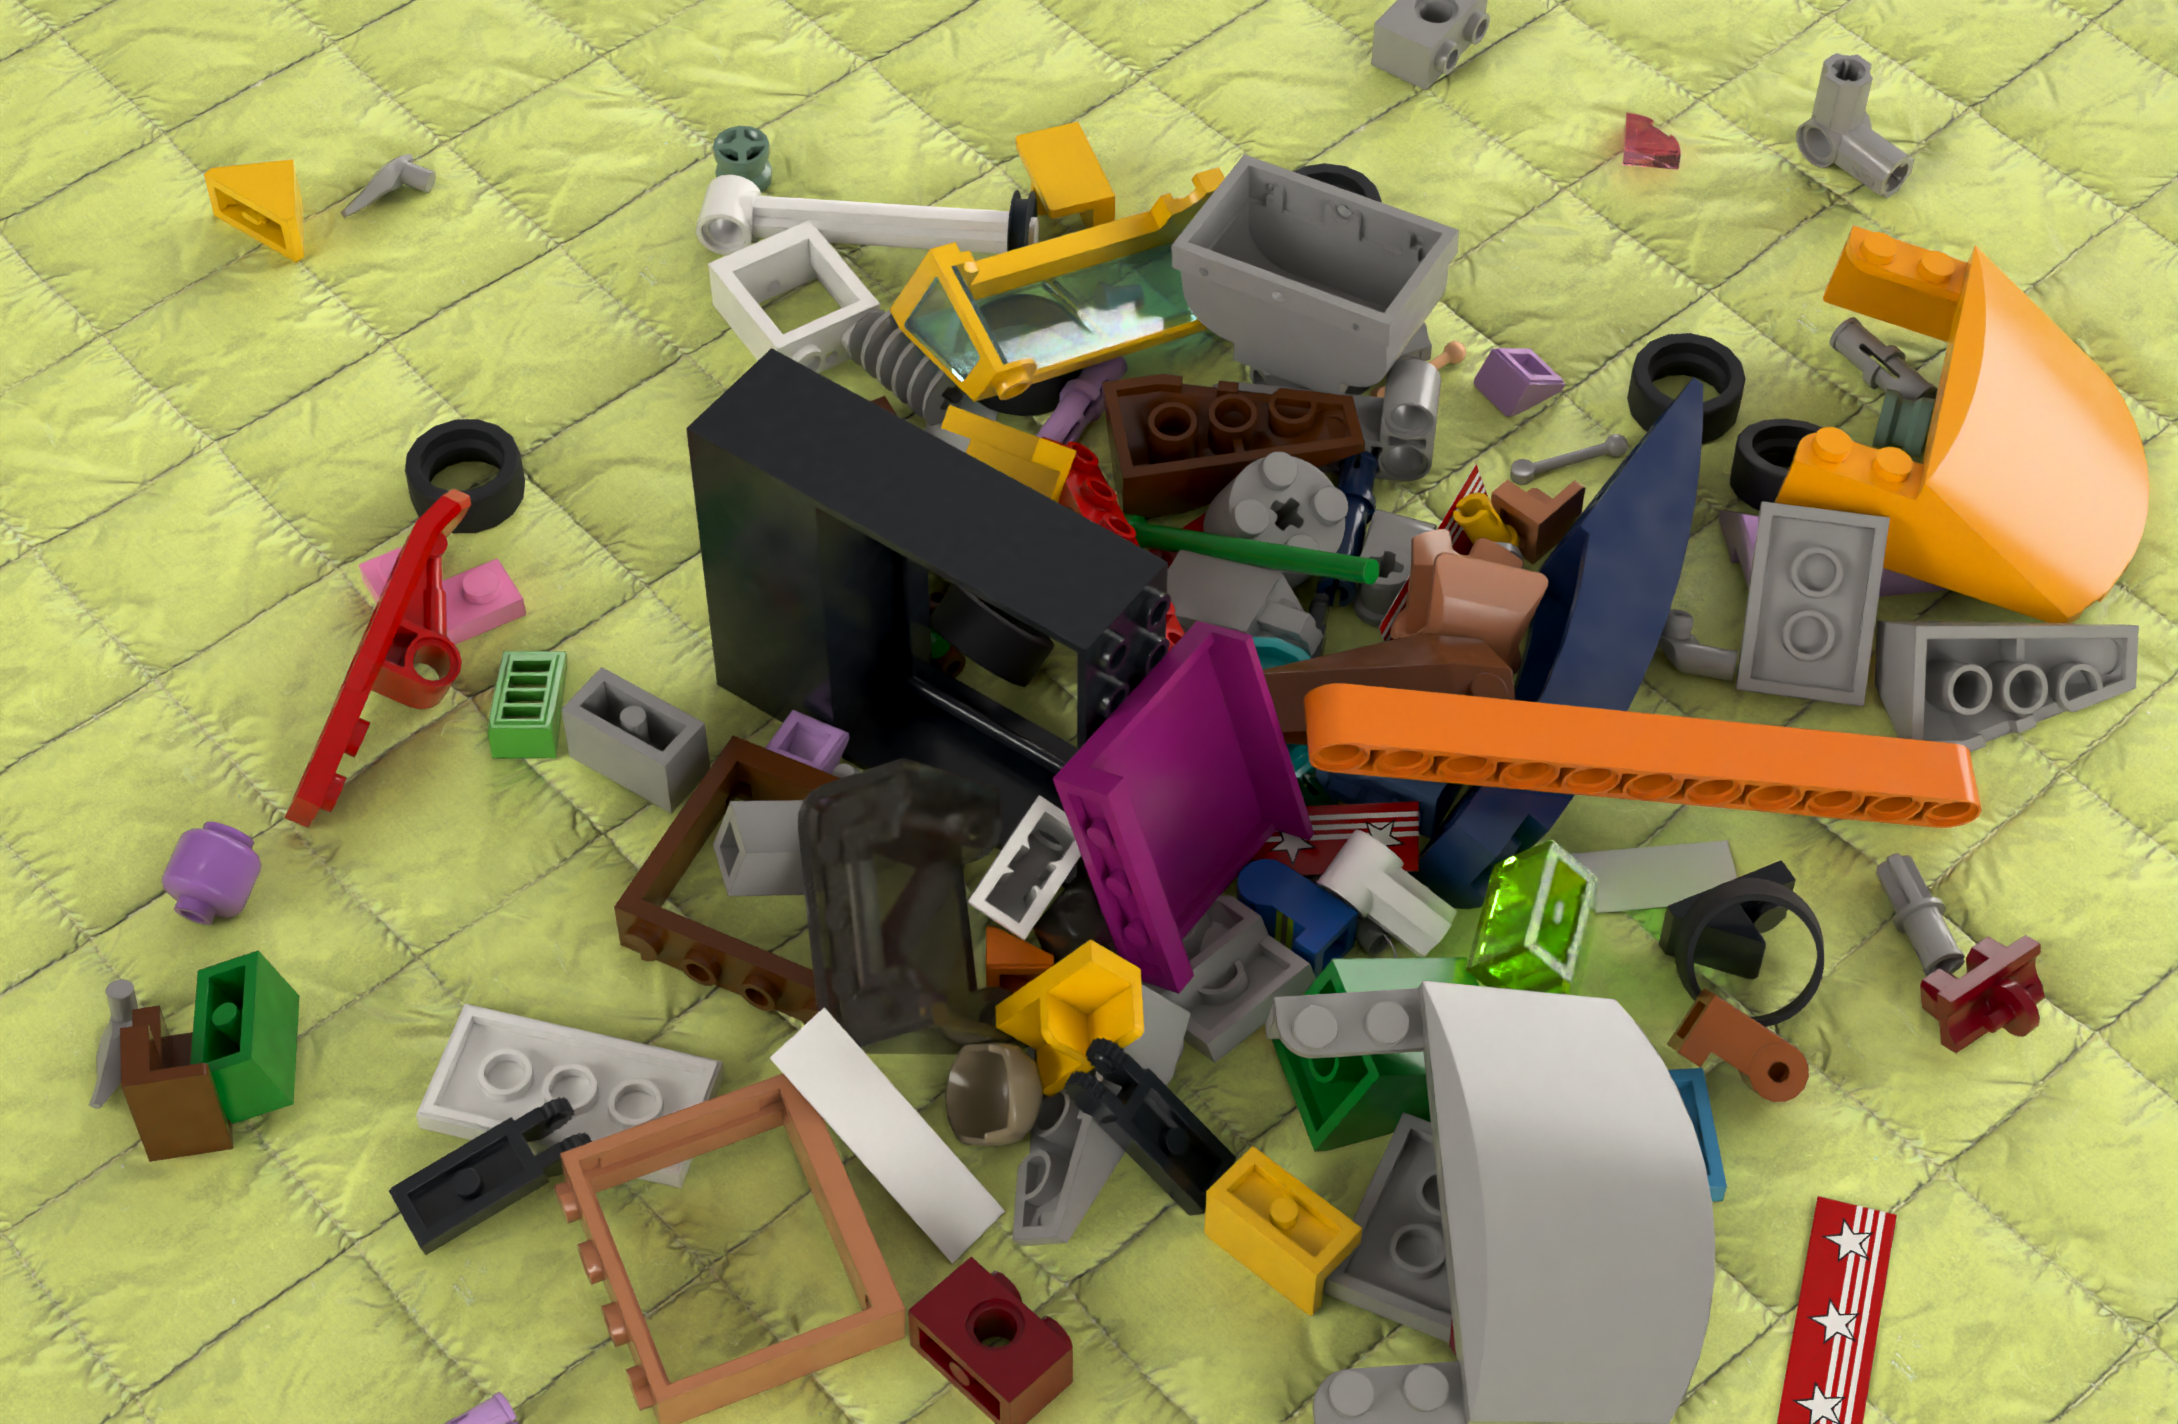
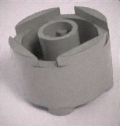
(1283, 504)

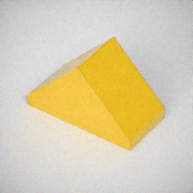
(261, 202)

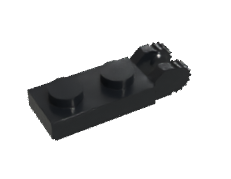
(1151, 1125)
(483, 1176)

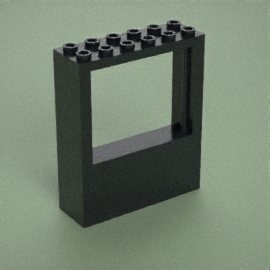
(819, 587)

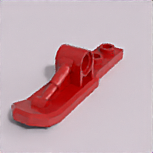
(402, 632)

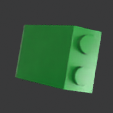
(1365, 1094)

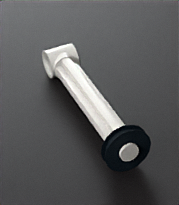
(739, 215)

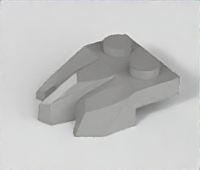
(1234, 978)

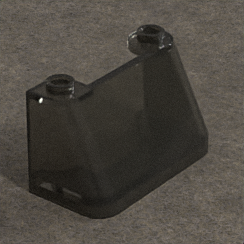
(893, 907)

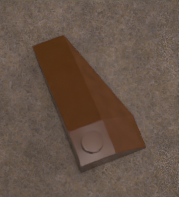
(1187, 442)
(1406, 663)

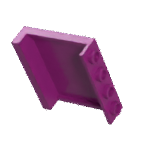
(1180, 796)

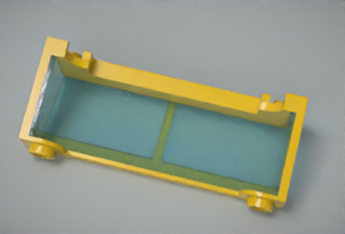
(1053, 302)

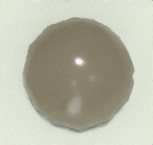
(993, 1094)

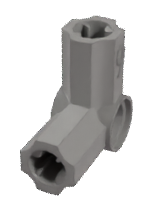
(1843, 131)

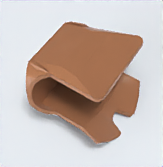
(1470, 594)

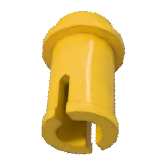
(1482, 521)

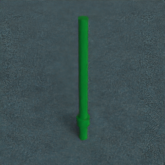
(1255, 552)

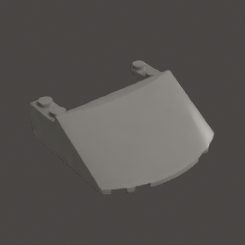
(1562, 1207)

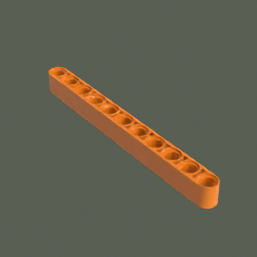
(1638, 756)

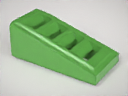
(527, 736)

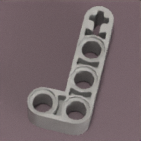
(1395, 427)

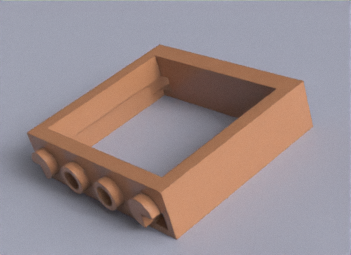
(686, 1136)

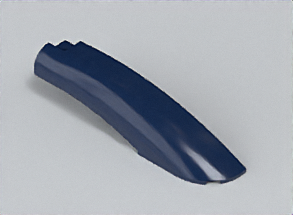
(1587, 638)

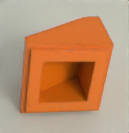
(1013, 961)

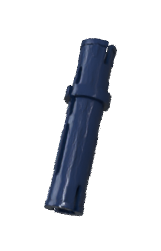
(1357, 487)

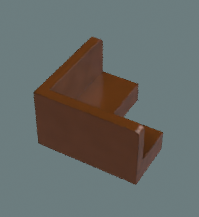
(168, 1097)

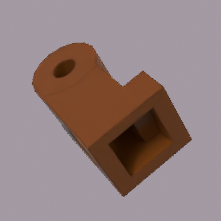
(1762, 1057)

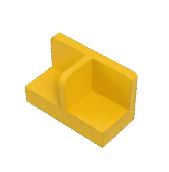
(1066, 174)
(1070, 1006)
(1278, 1228)

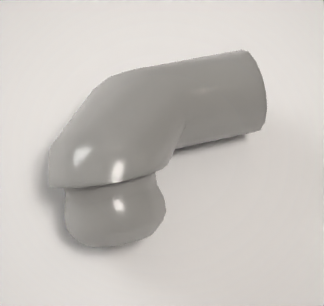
(1689, 655)

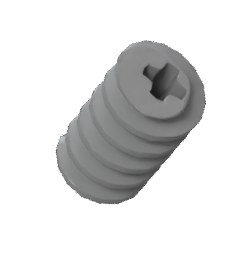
(902, 367)

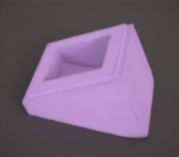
(1516, 380)
(810, 741)

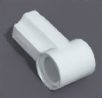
(1375, 885)

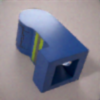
(1298, 912)

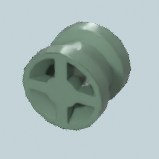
(744, 153)
(1903, 422)

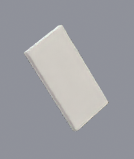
(512, 1064)

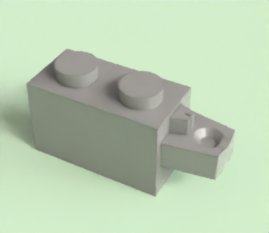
(1239, 599)

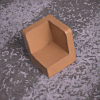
(1538, 517)

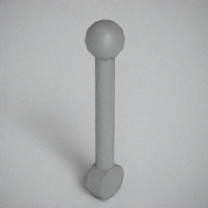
(1524, 470)

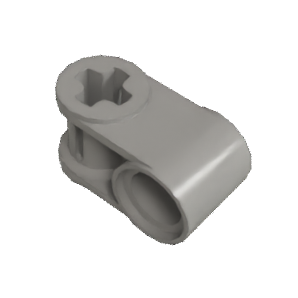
(1389, 544)

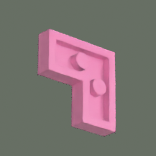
(474, 599)

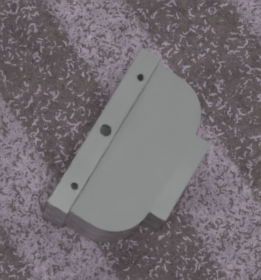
(1305, 280)

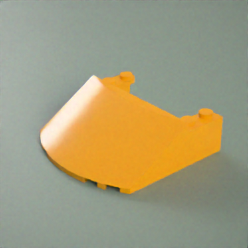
(2029, 453)

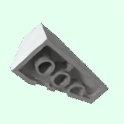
(1996, 677)
(1070, 1150)

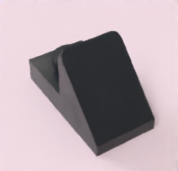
(1733, 936)

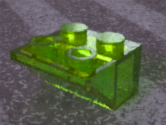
(1536, 923)

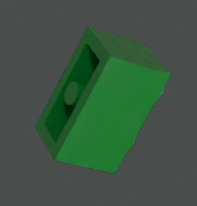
(247, 1034)

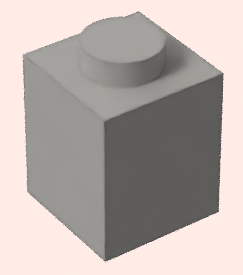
(760, 848)

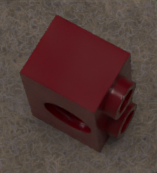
(1002, 1381)

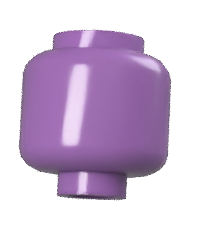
(211, 872)

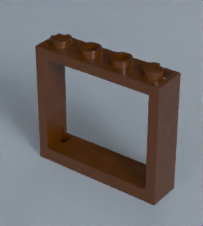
(697, 950)

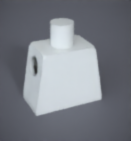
(1027, 870)

